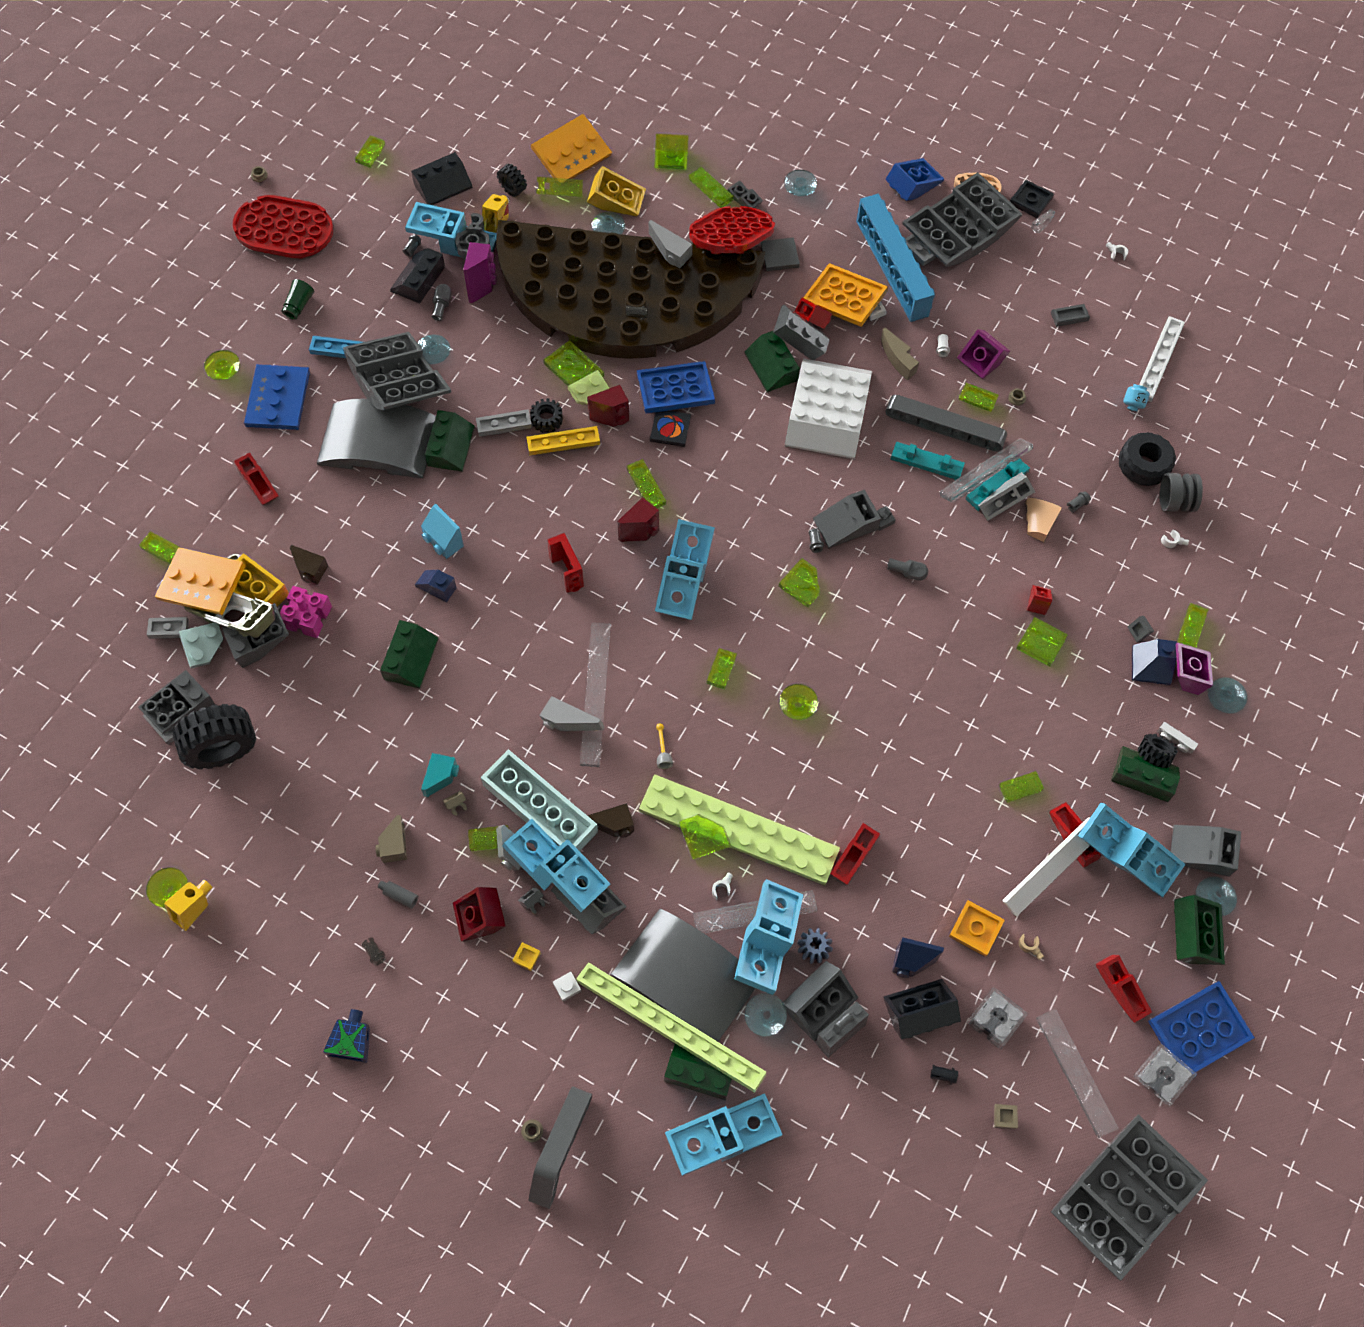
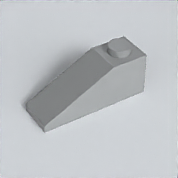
(673, 248)
(1006, 496)
(568, 718)

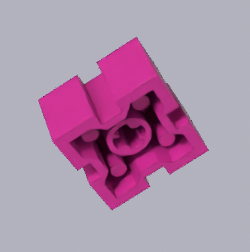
(305, 611)

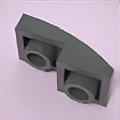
(744, 196)

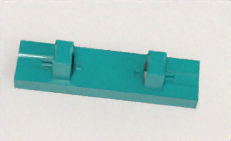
(927, 460)
(993, 483)

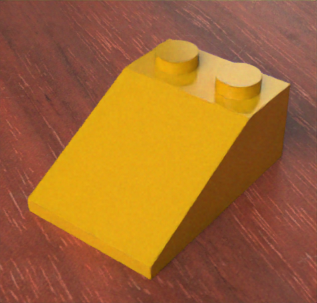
(615, 193)

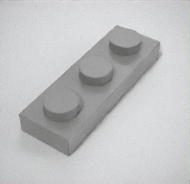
(503, 423)

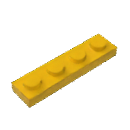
(563, 440)

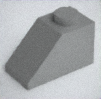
(508, 861)

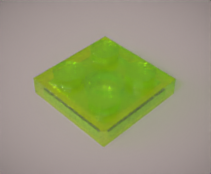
(1042, 641)

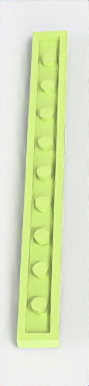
(672, 1027)

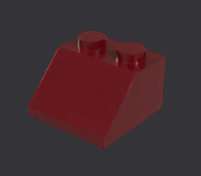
(609, 407)
(639, 522)
(478, 913)

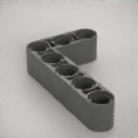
(557, 1147)

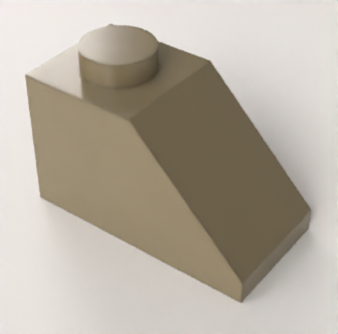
(392, 842)

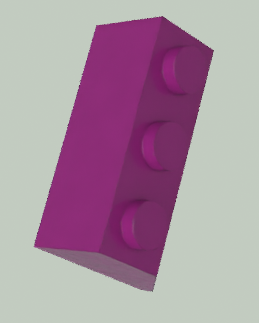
(479, 271)

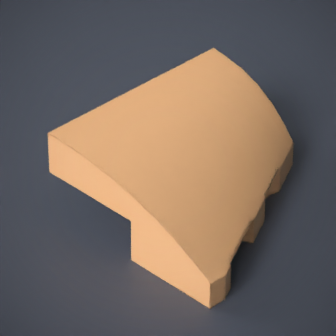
(1040, 517)

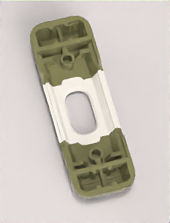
(255, 621)

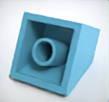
(442, 532)

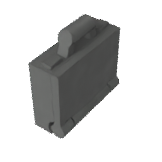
(842, 1029)

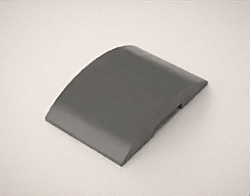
(964, 221)
(394, 371)
(377, 438)
(685, 974)
(1128, 1196)

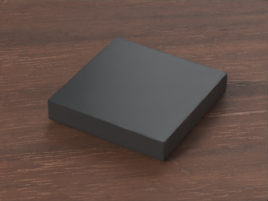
(780, 254)

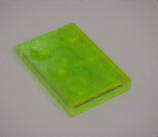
(570, 364)

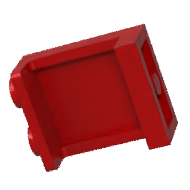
(560, 549)

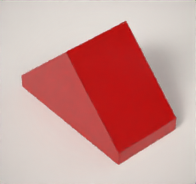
(1039, 600)

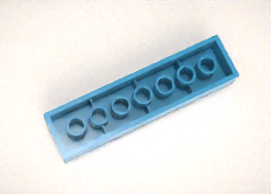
(895, 257)

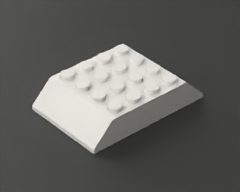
(828, 408)

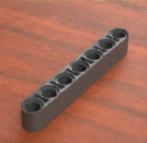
(946, 423)

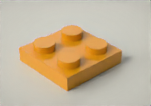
(976, 928)

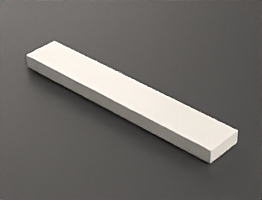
(1161, 355)
(1046, 872)

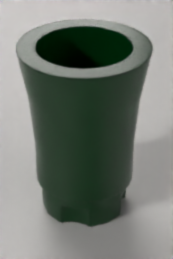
(297, 298)

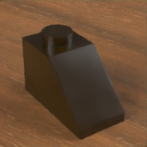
(309, 565)
(614, 821)

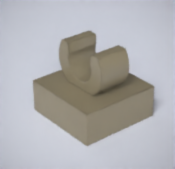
(454, 800)
(1005, 1116)

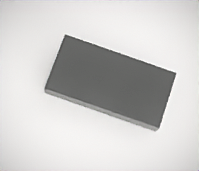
(1070, 315)

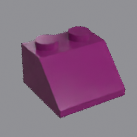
(983, 353)
(1193, 669)

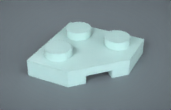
(201, 643)

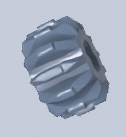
(806, 942)

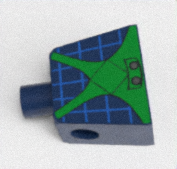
(349, 1039)

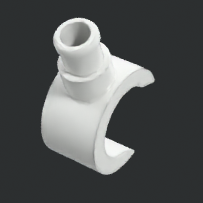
(1118, 248)
(1178, 540)
(725, 883)

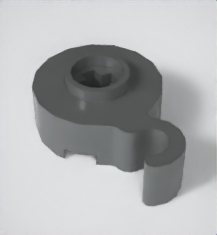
(473, 233)

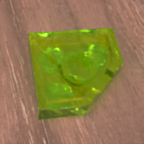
(802, 583)
(703, 835)

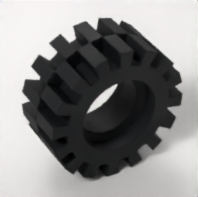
(511, 180)
(543, 407)
(1157, 750)

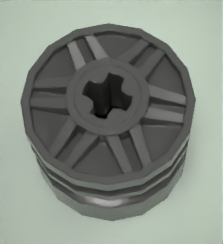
(1181, 492)

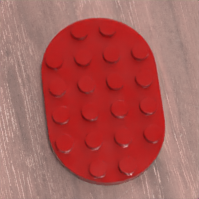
(283, 226)
(731, 229)

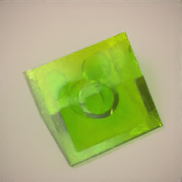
(671, 151)

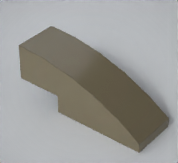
(899, 354)

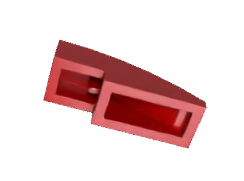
(255, 478)
(1066, 823)
(855, 853)
(1124, 987)

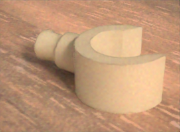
(1035, 950)

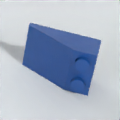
(913, 178)

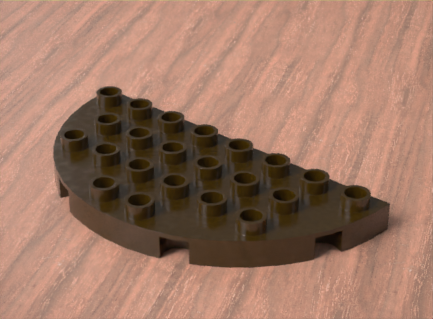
(587, 278)

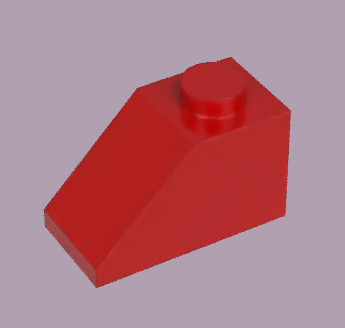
(813, 313)

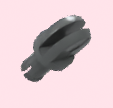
(441, 301)
(910, 568)

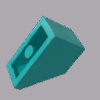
(439, 773)

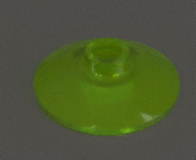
(222, 359)
(802, 694)
(161, 881)

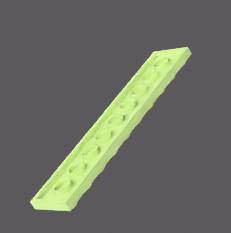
(745, 830)

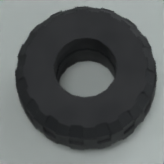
(1150, 446)

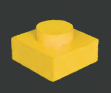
(526, 956)

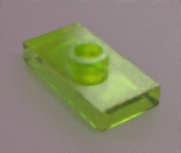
(1021, 786)

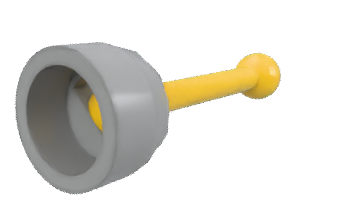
(664, 759)

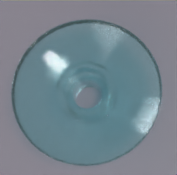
(800, 182)
(608, 223)
(434, 348)
(1224, 701)
(1208, 887)
(758, 1006)

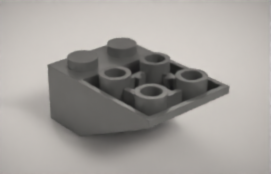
(848, 519)
(250, 649)
(175, 701)
(1207, 848)

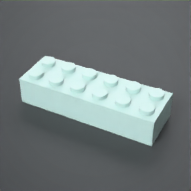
(536, 799)

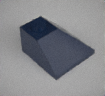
(1154, 661)
(914, 957)

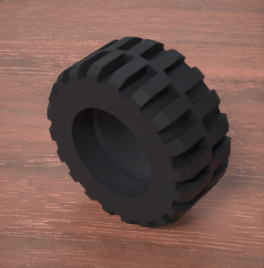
(214, 736)

